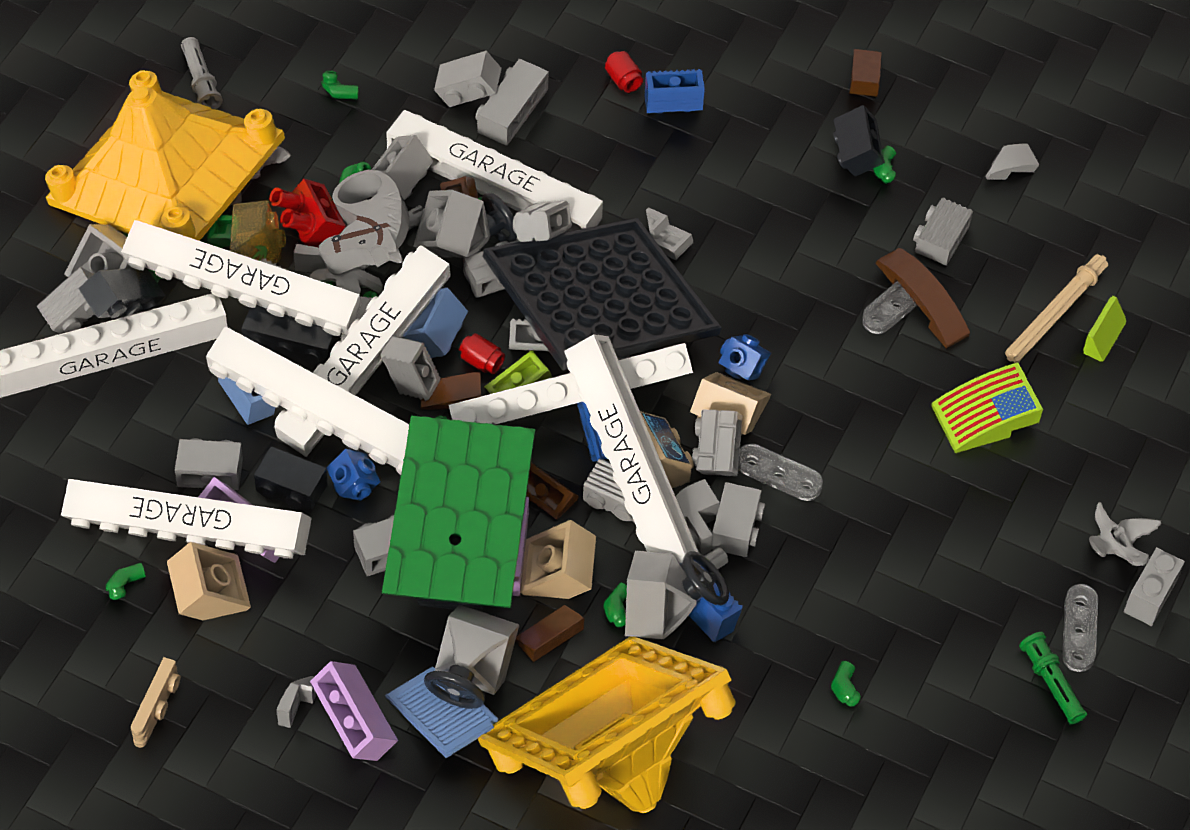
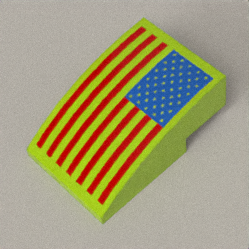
(987, 408)

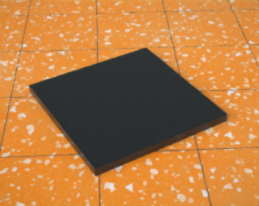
(604, 284)

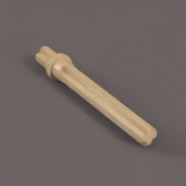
(1085, 277)

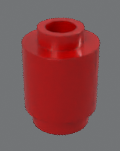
(624, 71)
(481, 353)

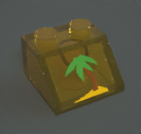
(256, 232)

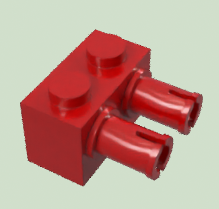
(309, 212)

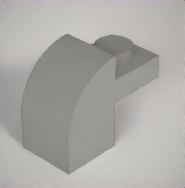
(699, 507)

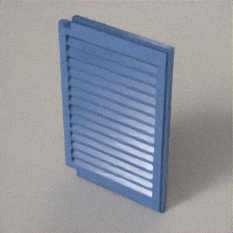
(441, 723)

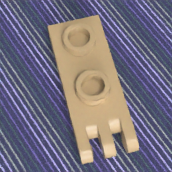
(155, 701)

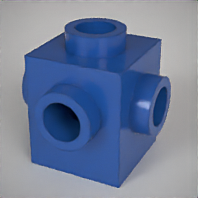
(743, 357)
(353, 474)

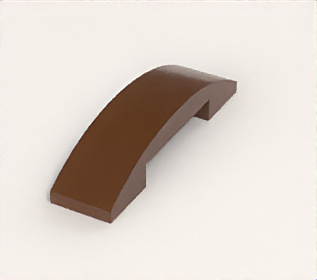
(927, 293)

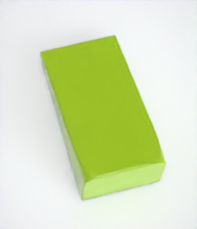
(523, 372)

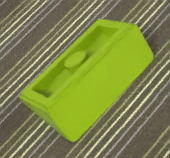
(1105, 330)

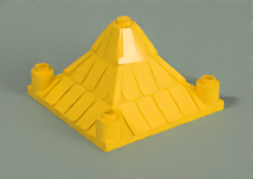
(165, 163)
(612, 723)

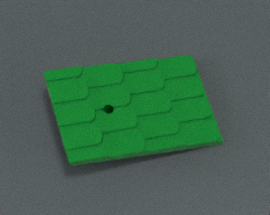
(466, 486)

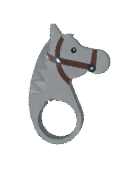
(373, 225)

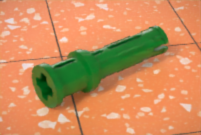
(1043, 666)

